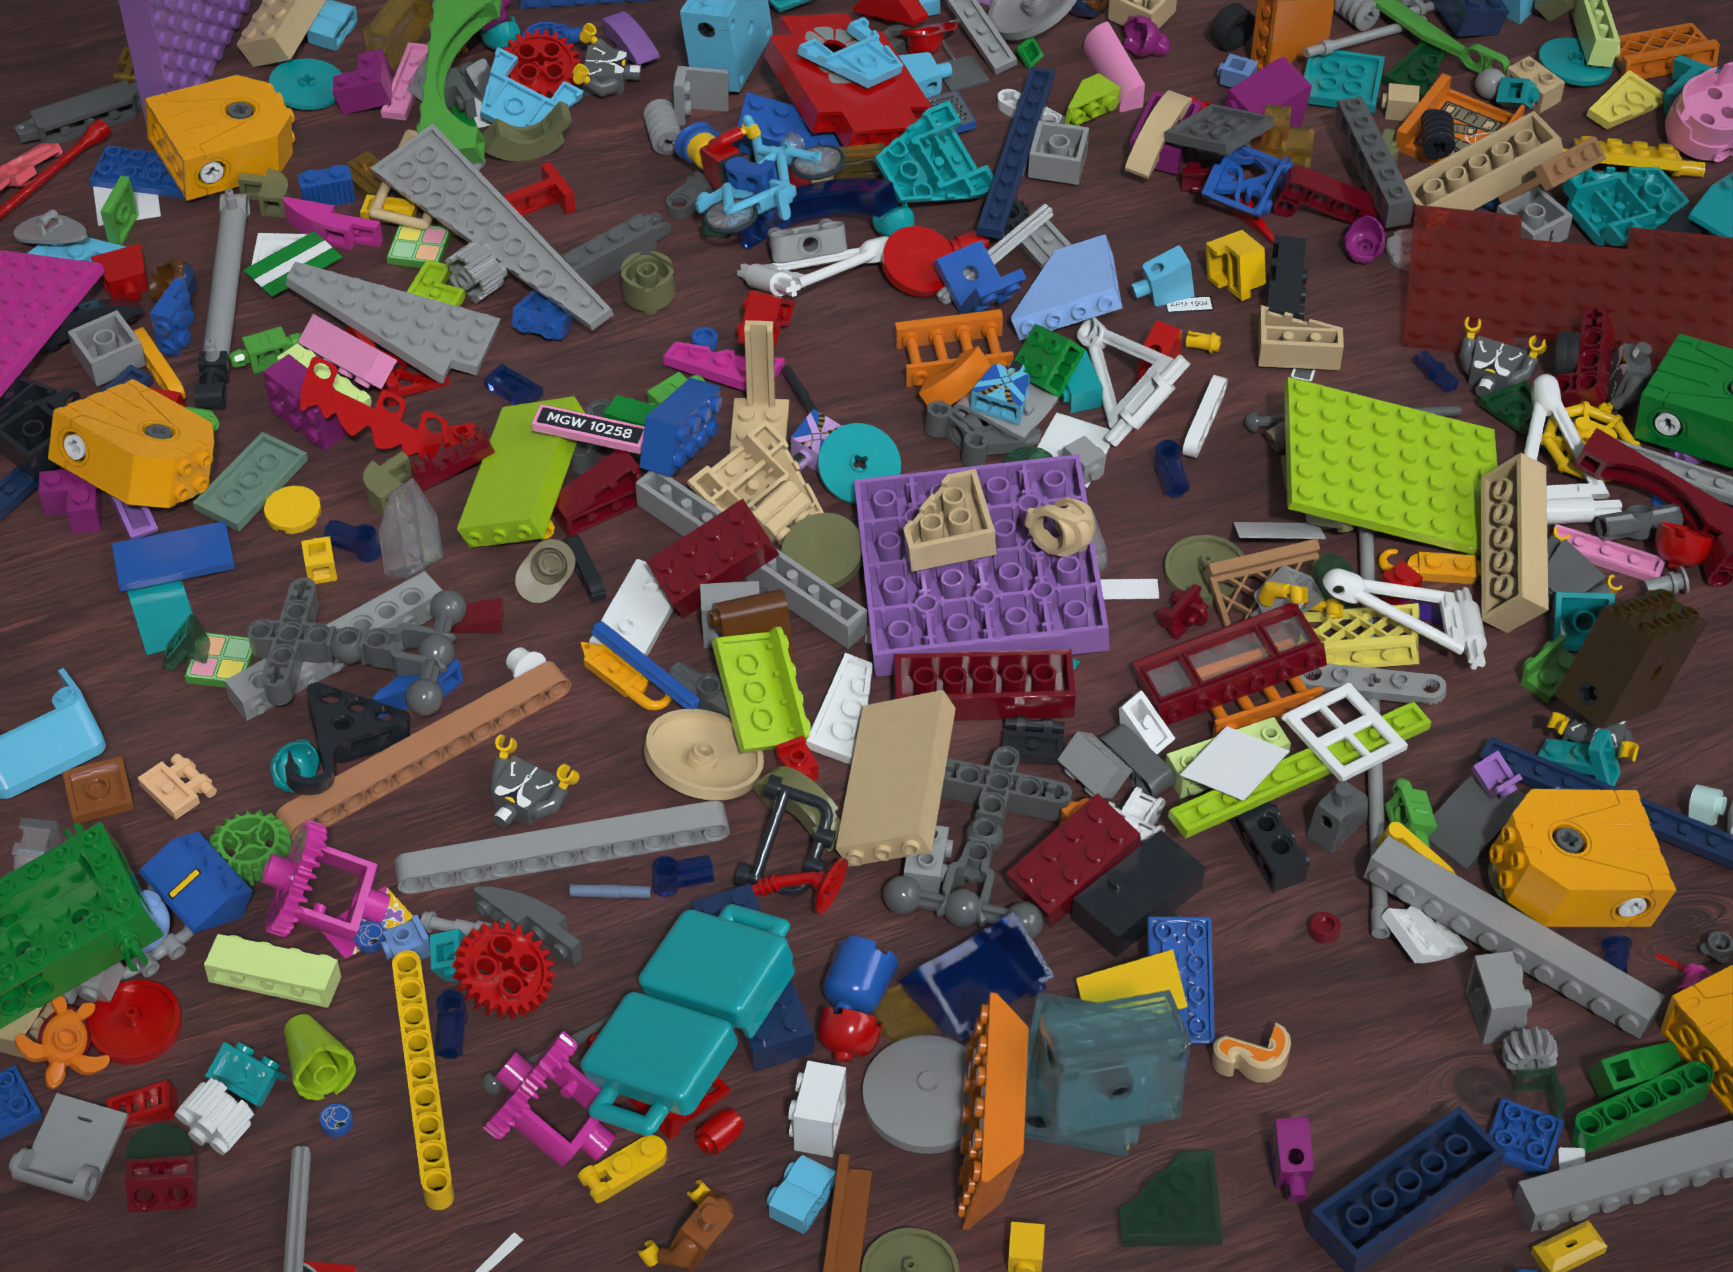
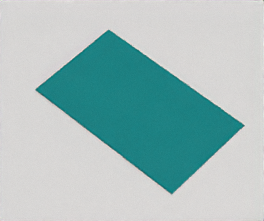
(159, 613)

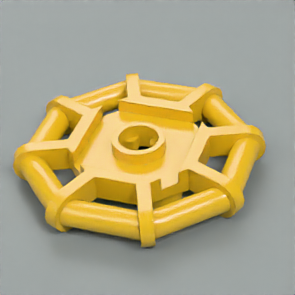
(1585, 428)

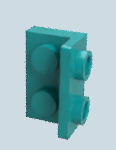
(245, 1073)

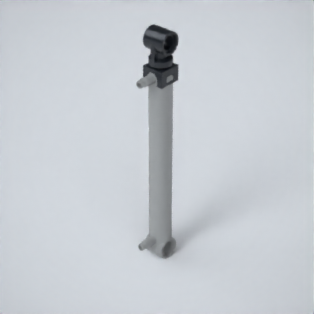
(214, 359)

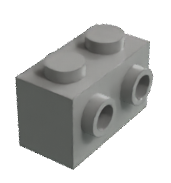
(1094, 765)
(930, 868)

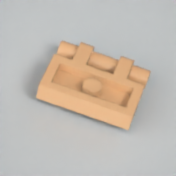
(170, 791)

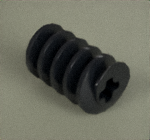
(1437, 133)

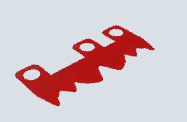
(354, 415)

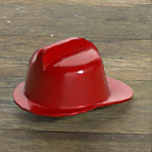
(927, 38)

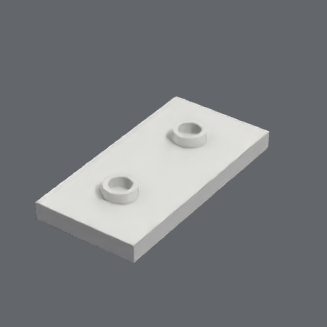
(638, 609)

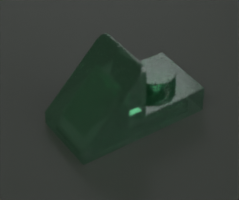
(188, 642)

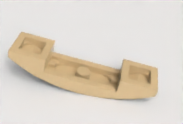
(1151, 137)

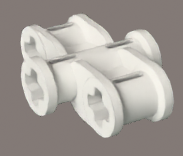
(1142, 813)

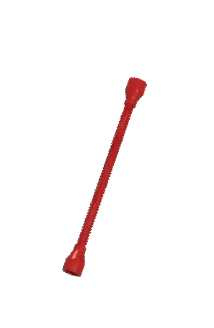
(94, 134)

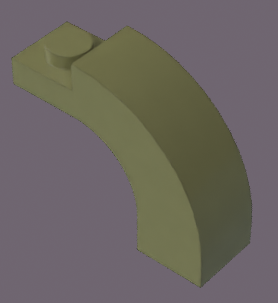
(528, 142)
(807, 815)

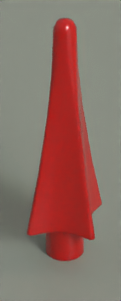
(1258, 225)

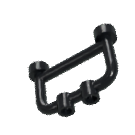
(823, 837)

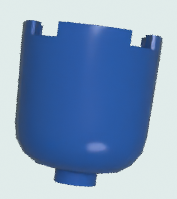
(859, 975)

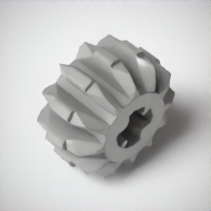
(1529, 1050)

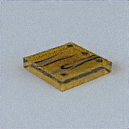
(860, 162)

